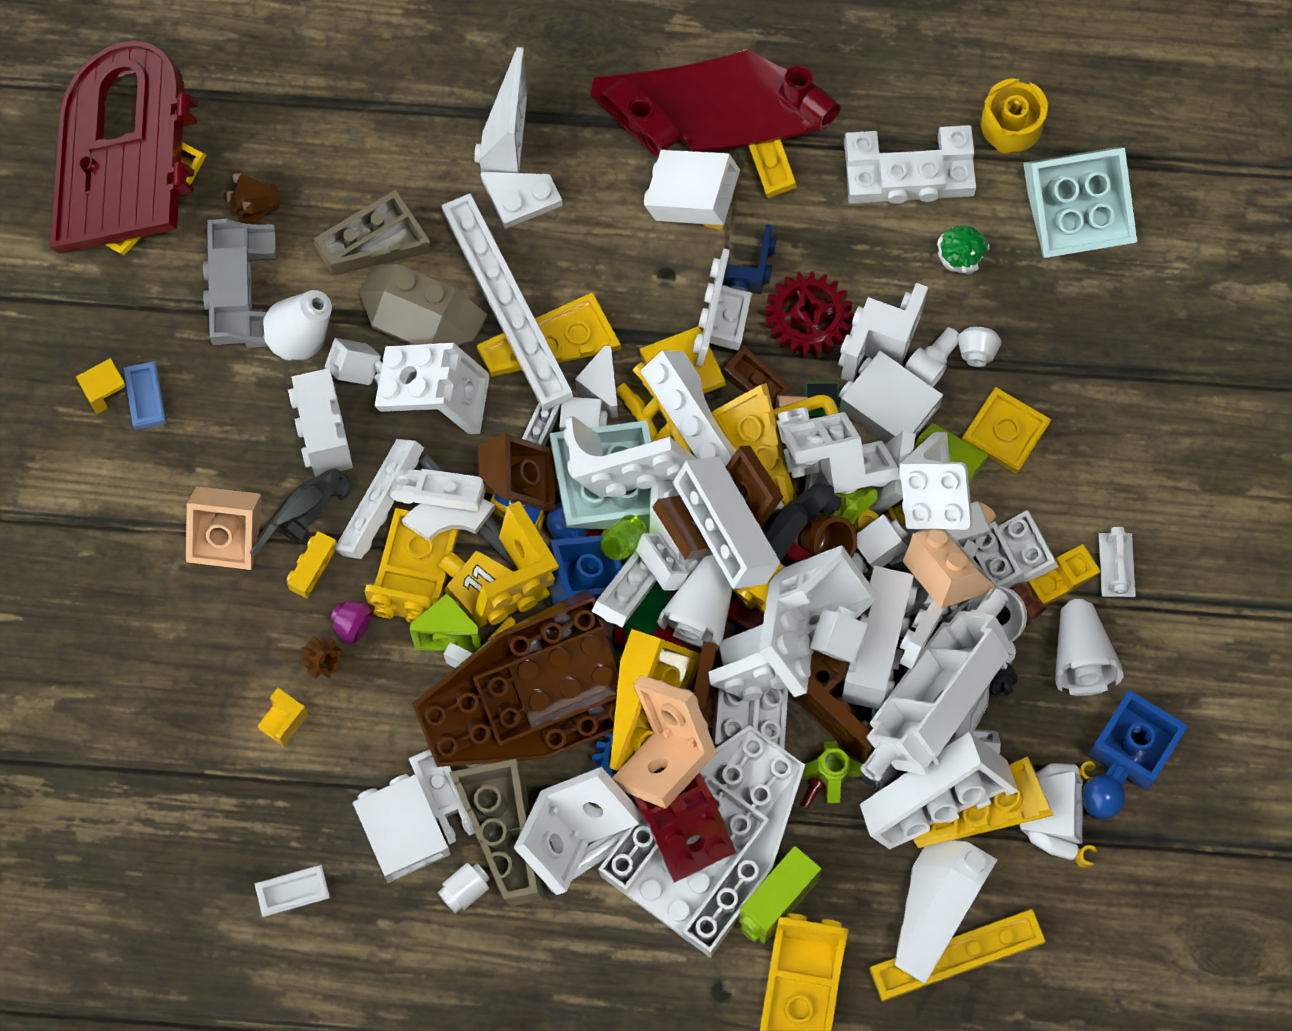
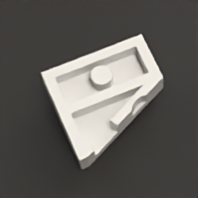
(520, 195)

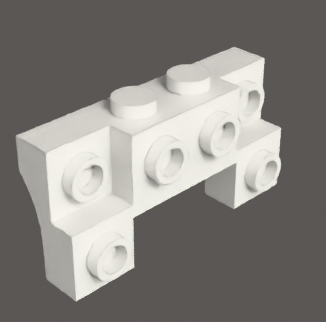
(910, 174)

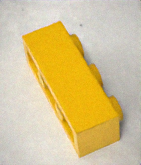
(311, 564)

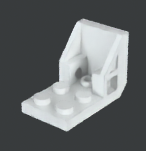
(796, 604)

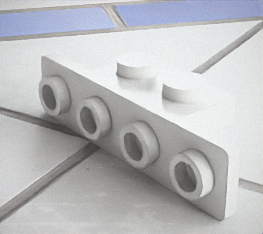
(726, 313)

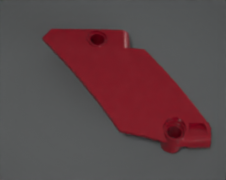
(716, 103)

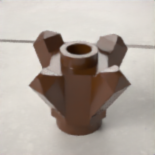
(252, 197)

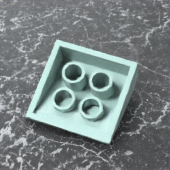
(1081, 201)
(582, 506)

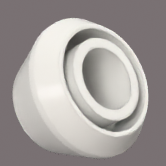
(978, 345)

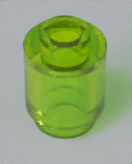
(623, 537)

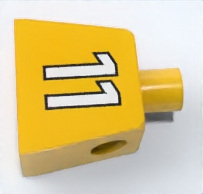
(469, 578)

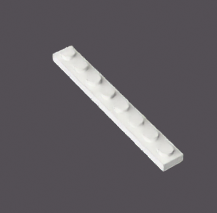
(507, 302)

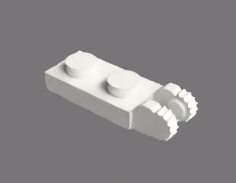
(439, 489)
(440, 793)

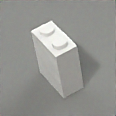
(692, 187)
(889, 399)
(401, 827)

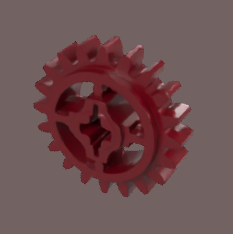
(796, 318)

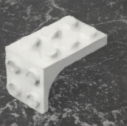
(622, 470)
(934, 488)

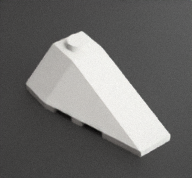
(939, 896)

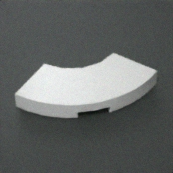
(432, 519)

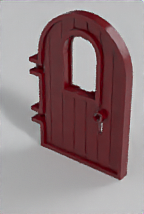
(128, 174)

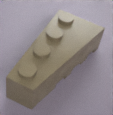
(498, 810)

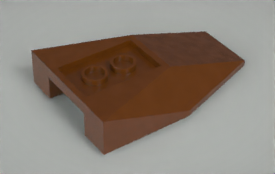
(526, 691)

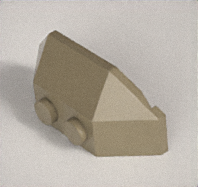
(419, 307)

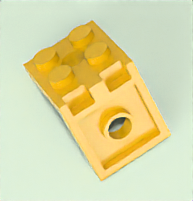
(528, 584)

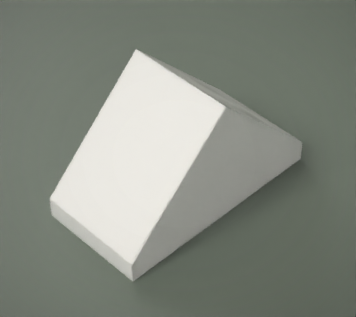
(598, 381)

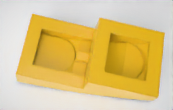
(1073, 571)

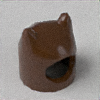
(827, 532)

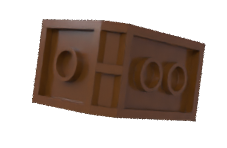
(832, 711)

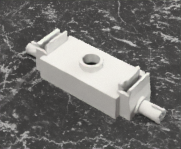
(939, 690)

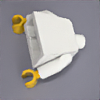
(1063, 831)

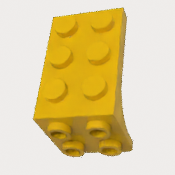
(409, 571)
(803, 975)

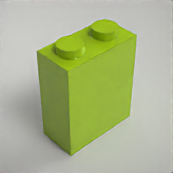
(778, 895)

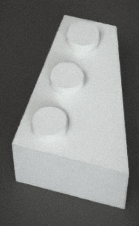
(320, 422)

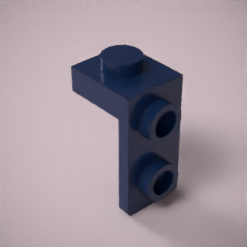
(749, 278)

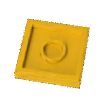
(1006, 430)

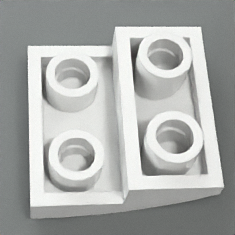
(1014, 552)
(763, 714)

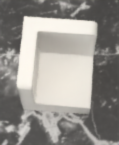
(352, 361)

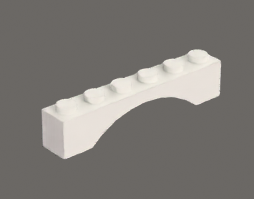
(682, 396)

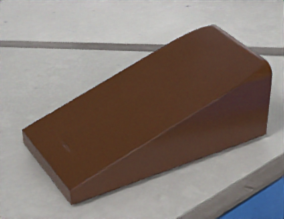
(748, 372)

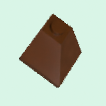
(519, 470)

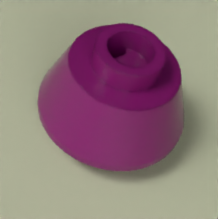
(351, 620)

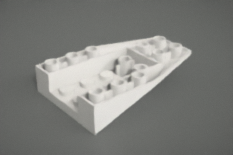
(755, 794)

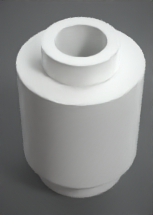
(464, 887)

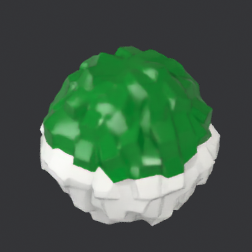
(962, 249)

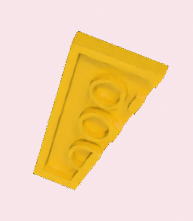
(570, 331)
(753, 423)
(1005, 811)

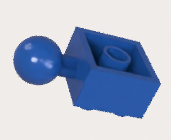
(579, 560)
(1115, 748)

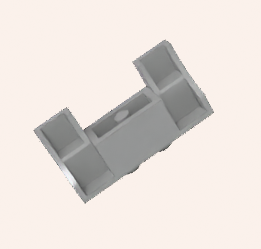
(229, 276)

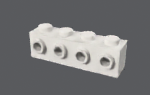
(726, 522)

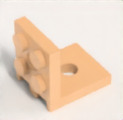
(677, 743)

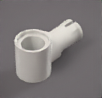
(930, 362)

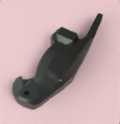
(304, 507)

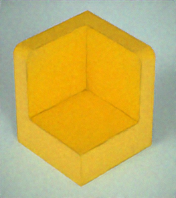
(100, 383)
(283, 718)

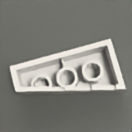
(964, 778)

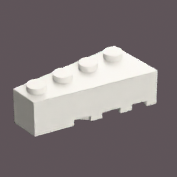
(869, 675)

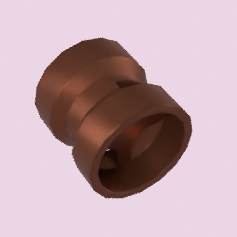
(1034, 606)

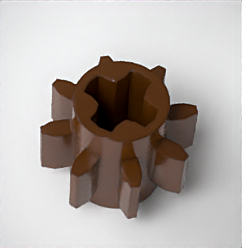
(321, 657)

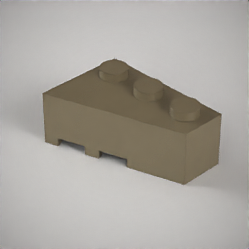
(372, 237)

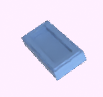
(145, 395)

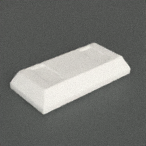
(292, 890)

